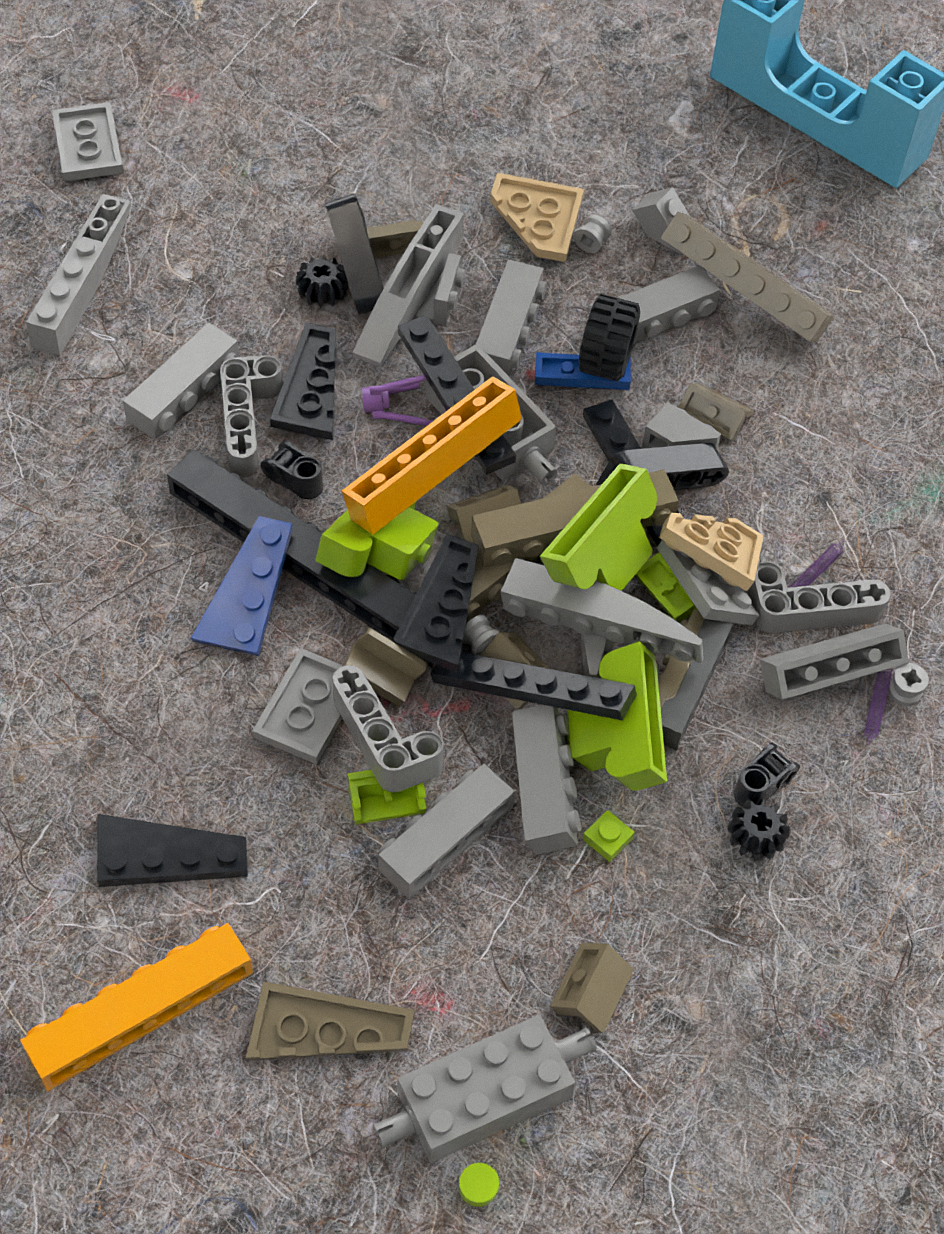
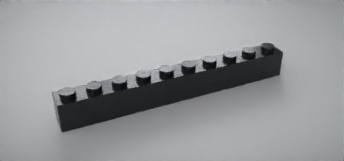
(235, 506)

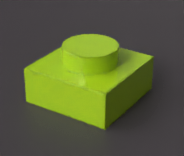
(608, 835)

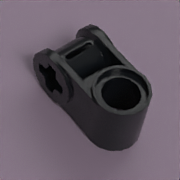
(294, 471)
(767, 772)

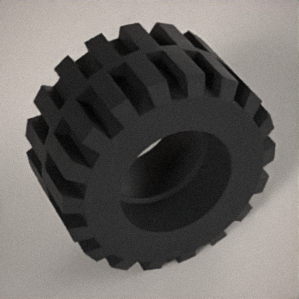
(609, 337)

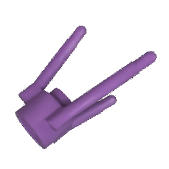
(377, 398)

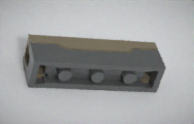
(685, 682)

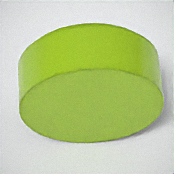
(478, 1184)

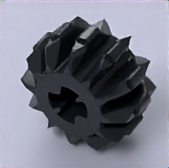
(321, 281)
(772, 829)

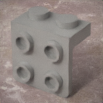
(444, 293)

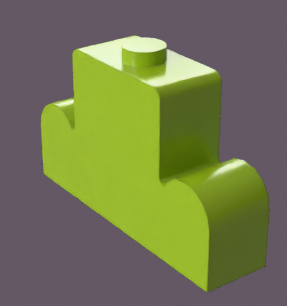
(606, 534)
(392, 549)
(631, 747)

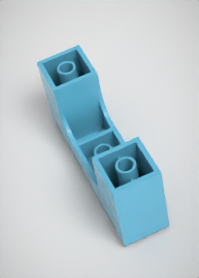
(878, 129)

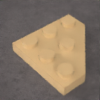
(539, 213)
(723, 547)

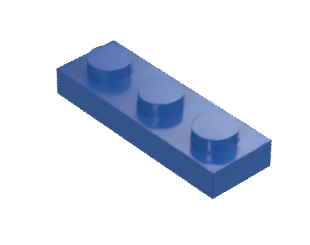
(564, 371)

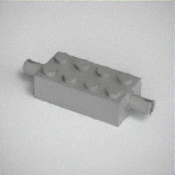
(530, 437)
(484, 1088)

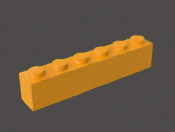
(432, 455)
(136, 1006)

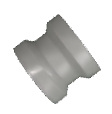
(592, 233)
(479, 634)
(900, 686)

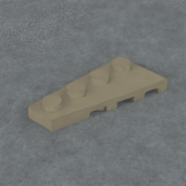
(314, 1024)

